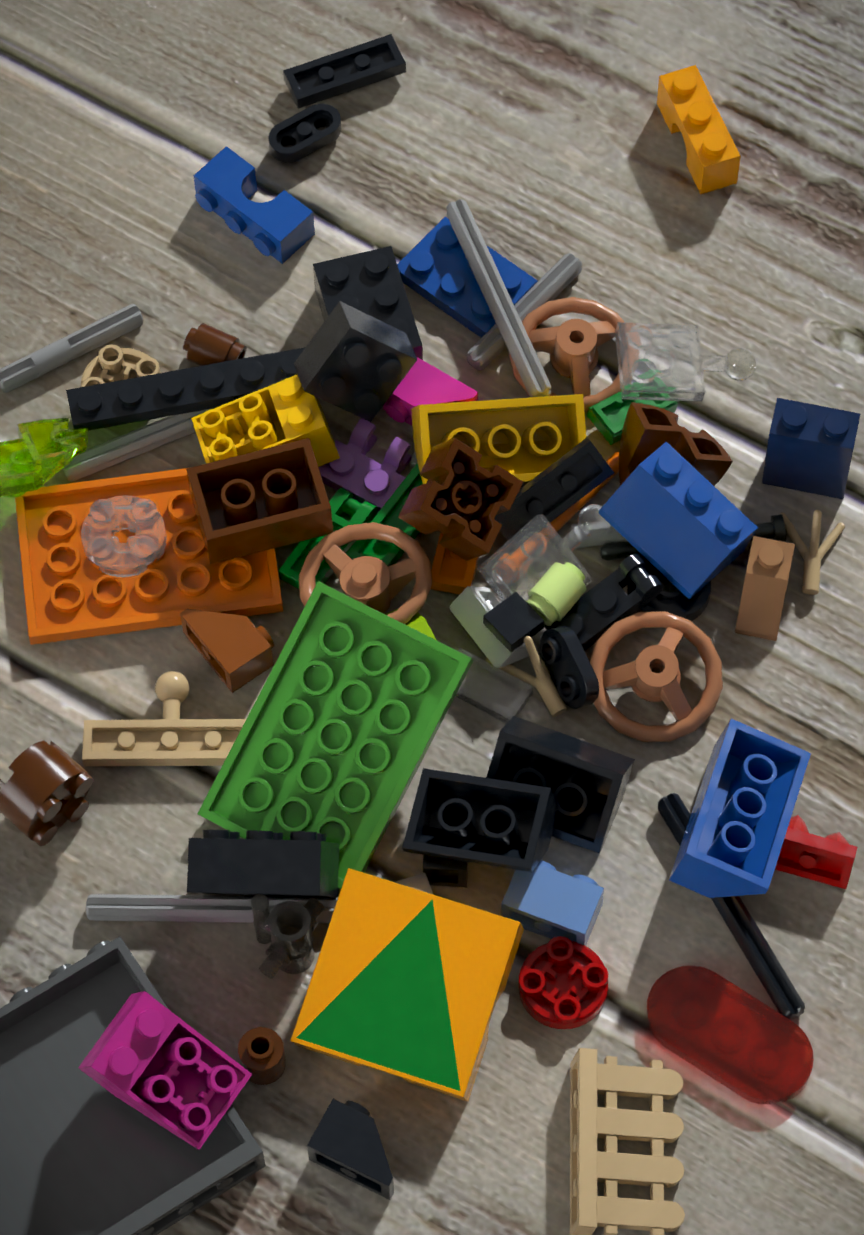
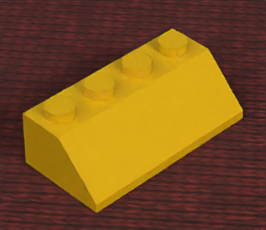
(513, 433)

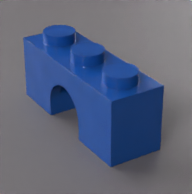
(273, 226)

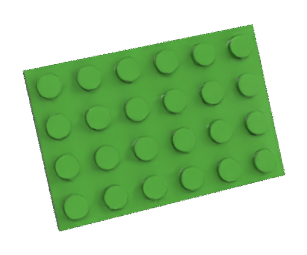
(337, 728)

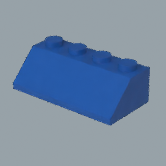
(740, 814)

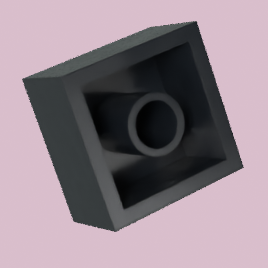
(355, 361)

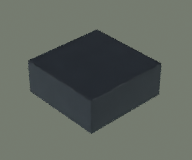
(513, 621)
(445, 871)

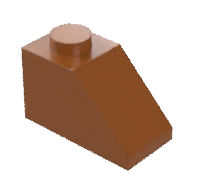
(229, 645)

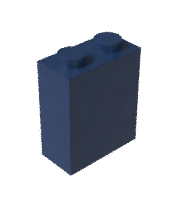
(810, 448)

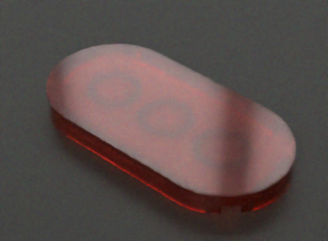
(729, 1035)

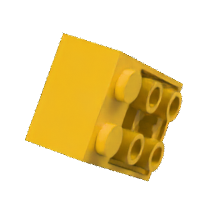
(265, 420)

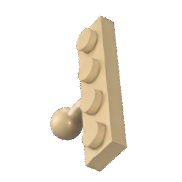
(160, 741)

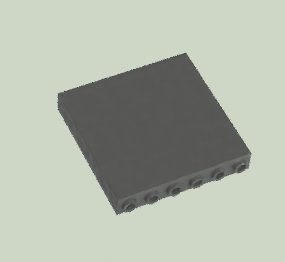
(73, 1149)

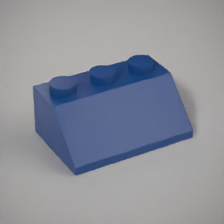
(678, 520)

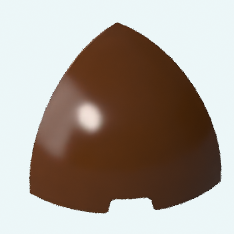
(650, 427)

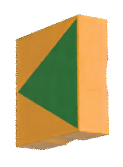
(407, 984)

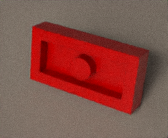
(816, 857)

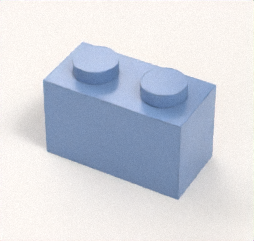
(553, 903)

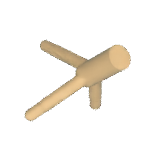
(813, 556)
(542, 682)

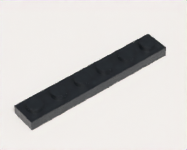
(177, 390)

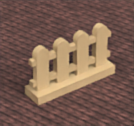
(615, 1168)

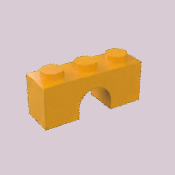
(709, 146)

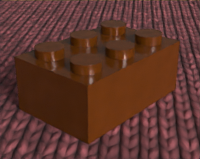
(260, 500)

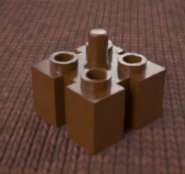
(460, 499)

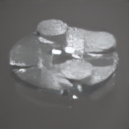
(121, 513)

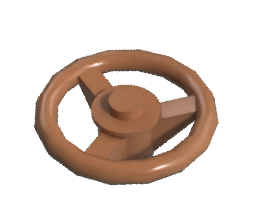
(573, 343)
(368, 577)
(656, 676)

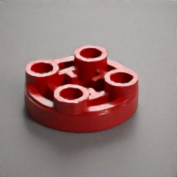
(563, 984)

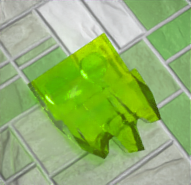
(38, 454)

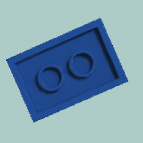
(444, 277)

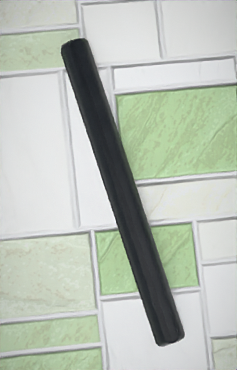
(742, 926)

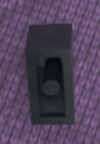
(352, 1147)

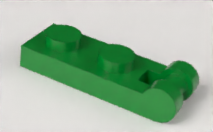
(340, 503)

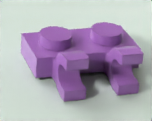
(363, 475)

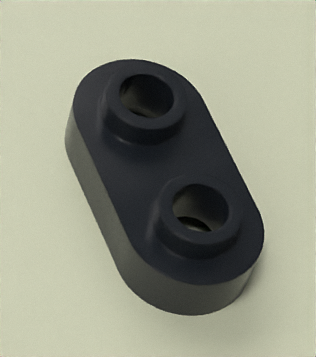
(303, 133)
(569, 667)

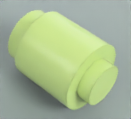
(557, 592)

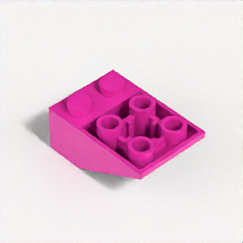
(165, 1069)

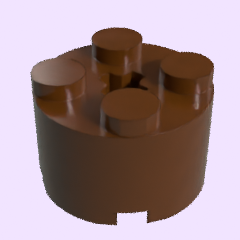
(44, 791)

